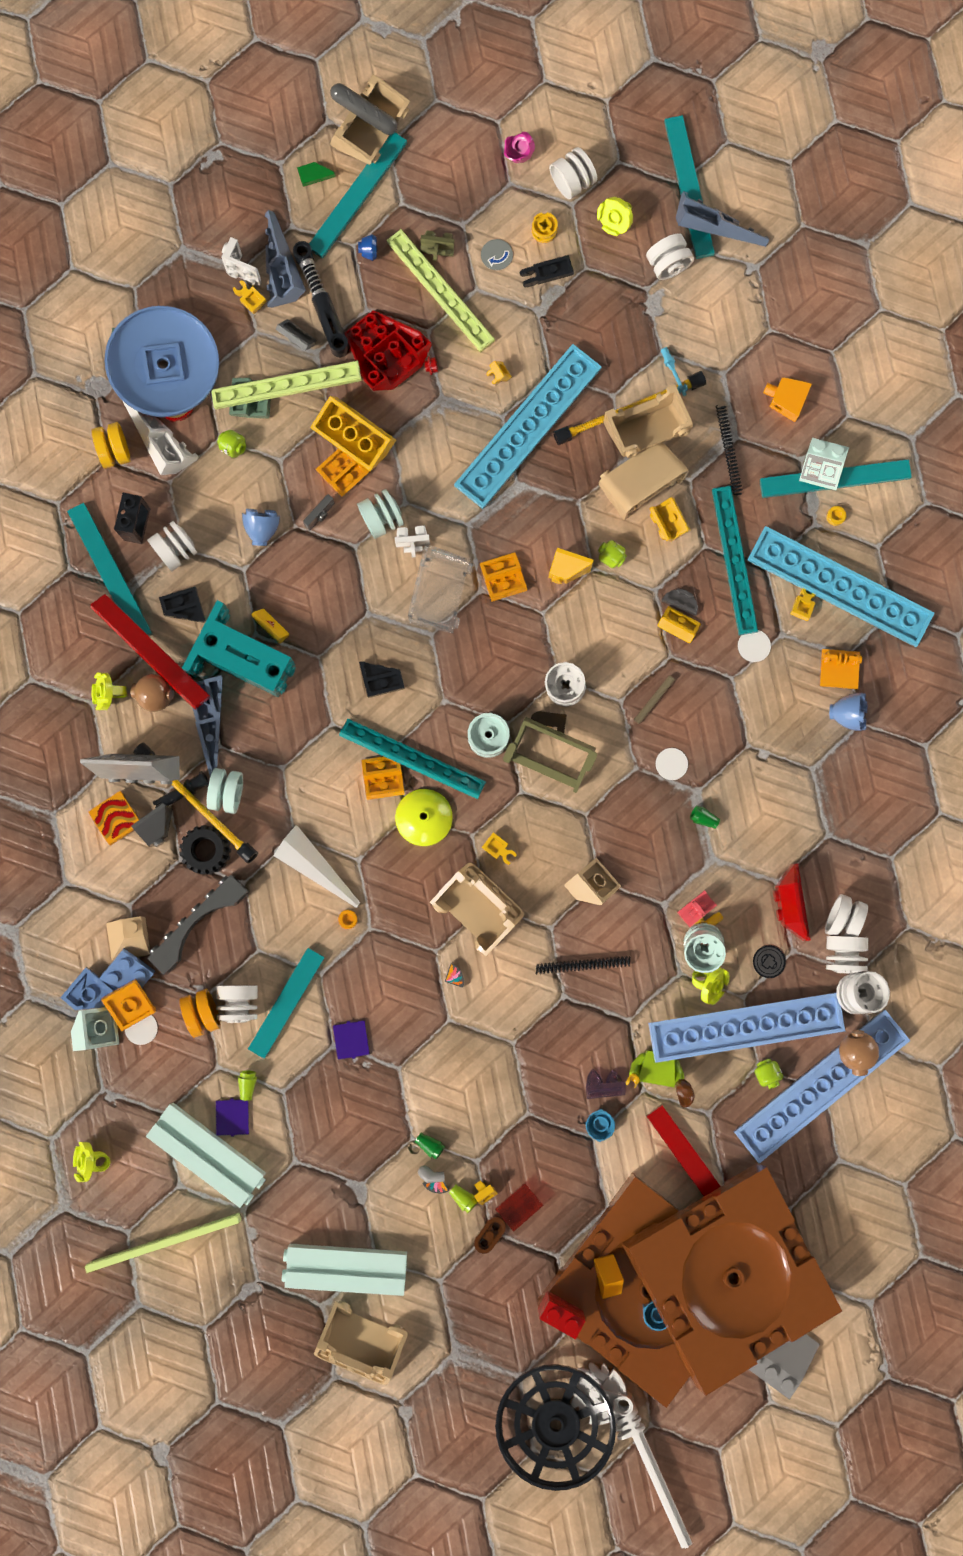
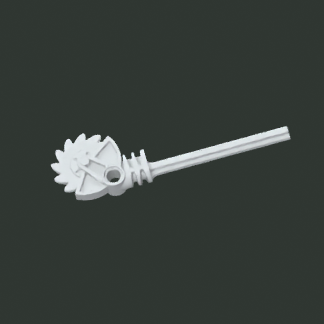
(629, 1426)

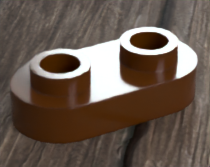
(490, 1234)

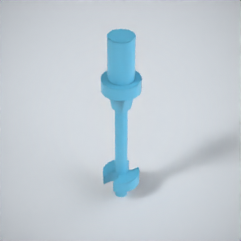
(669, 362)

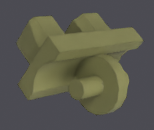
(437, 245)

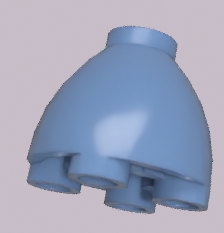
(260, 526)
(850, 711)

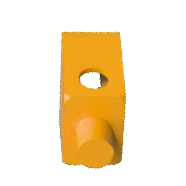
(788, 396)

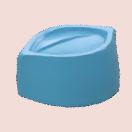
(600, 1125)
(652, 1317)

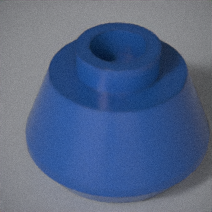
(368, 247)

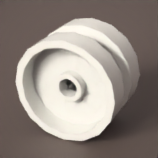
(670, 256)
(846, 917)

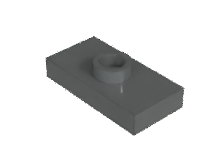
(296, 334)
(319, 512)

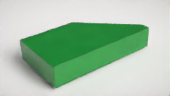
(314, 173)

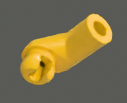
(713, 920)

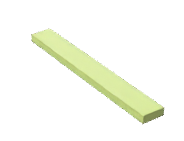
(440, 290)
(286, 385)
(163, 1242)

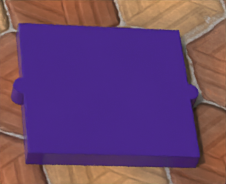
(351, 1040)
(232, 1117)

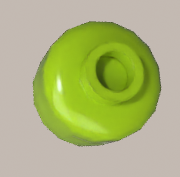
(231, 443)
(612, 554)
(768, 1073)

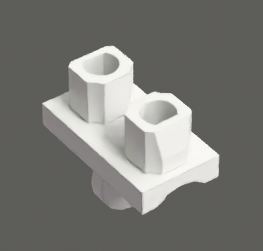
(404, 540)

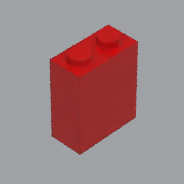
(561, 1315)

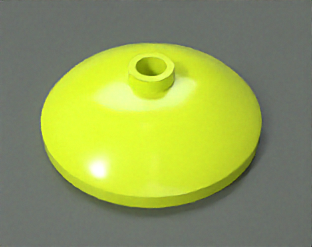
(426, 831)

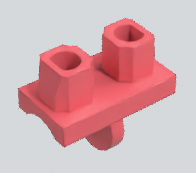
(696, 908)

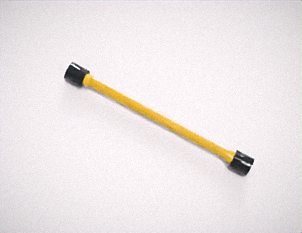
(565, 434)
(244, 850)

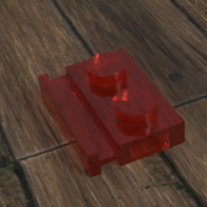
(519, 1207)

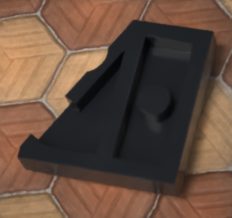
(183, 605)
(380, 679)

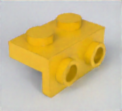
(669, 519)

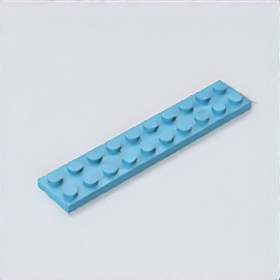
(527, 426)
(840, 586)

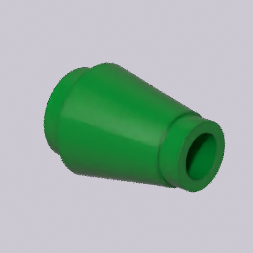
(704, 817)
(429, 1145)

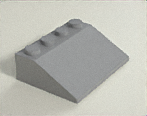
(134, 767)
(787, 1365)

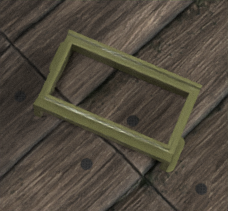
(543, 769)

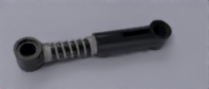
(321, 300)

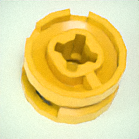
(544, 227)

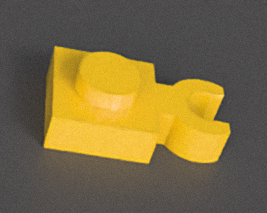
(250, 298)
(803, 605)
(496, 847)

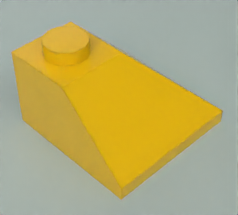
(568, 566)

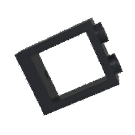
(133, 523)

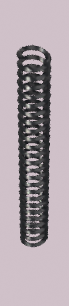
(731, 450)
(546, 968)

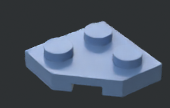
(125, 969)
(86, 991)

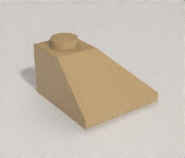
(593, 884)
(128, 934)

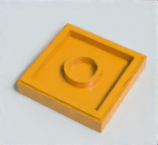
(128, 1005)

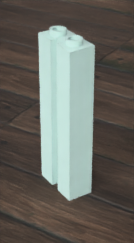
(206, 1155)
(345, 1269)

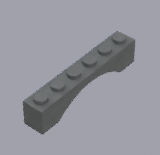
(170, 951)

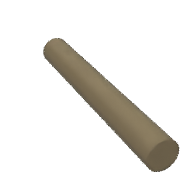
(654, 699)

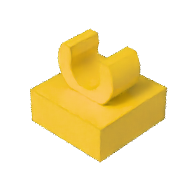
(500, 371)
(485, 1193)

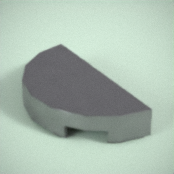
(682, 600)

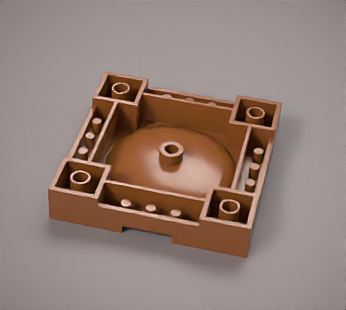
(775, 1285)
(617, 1323)

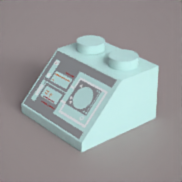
(824, 464)

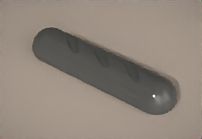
(364, 109)

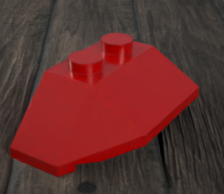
(791, 903)

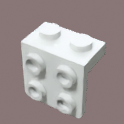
(234, 267)

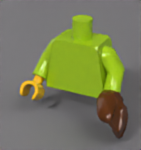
(661, 1073)

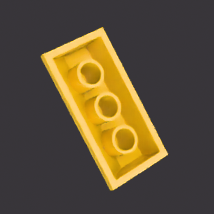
(352, 433)

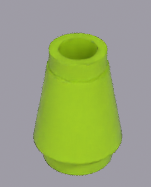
(246, 1084)
(463, 1198)

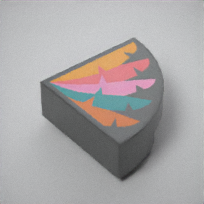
(455, 976)
(438, 1187)

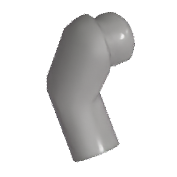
(430, 1176)

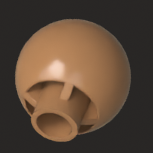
(152, 693)
(859, 1052)

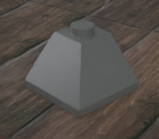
(154, 826)

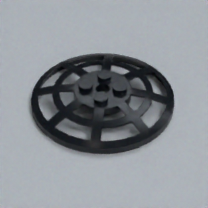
(551, 1438)

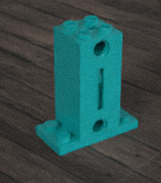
(238, 655)

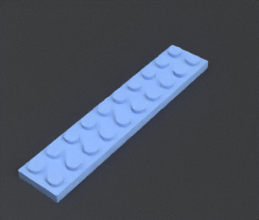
(746, 1027)
(814, 1092)

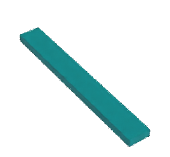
(687, 178)
(356, 196)
(849, 477)
(734, 560)
(106, 565)
(412, 758)

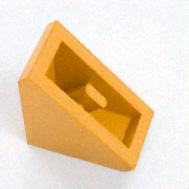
(608, 1276)

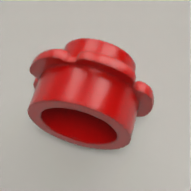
(431, 365)

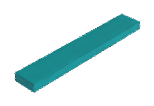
(286, 1003)

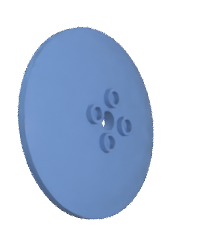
(155, 336)

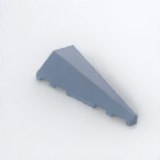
(703, 218)
(284, 279)
(208, 720)

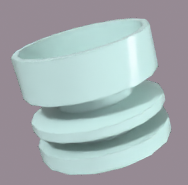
(380, 513)
(702, 957)

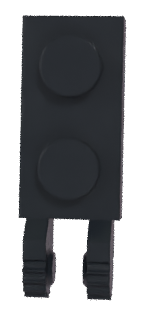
(548, 271)

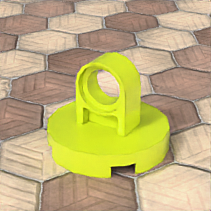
(615, 216)
(104, 691)
(712, 985)
(85, 1161)

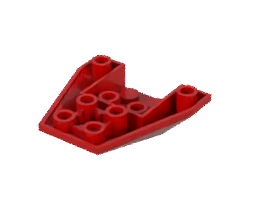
(386, 350)

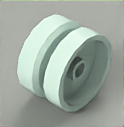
(496, 727)
(224, 790)

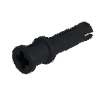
(191, 785)

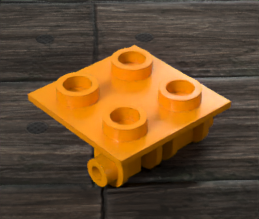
(840, 669)

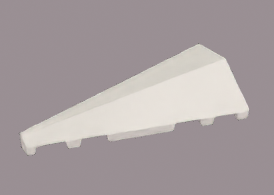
(164, 449)
(301, 855)

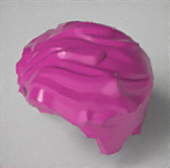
(519, 147)

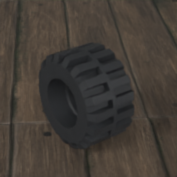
(189, 845)

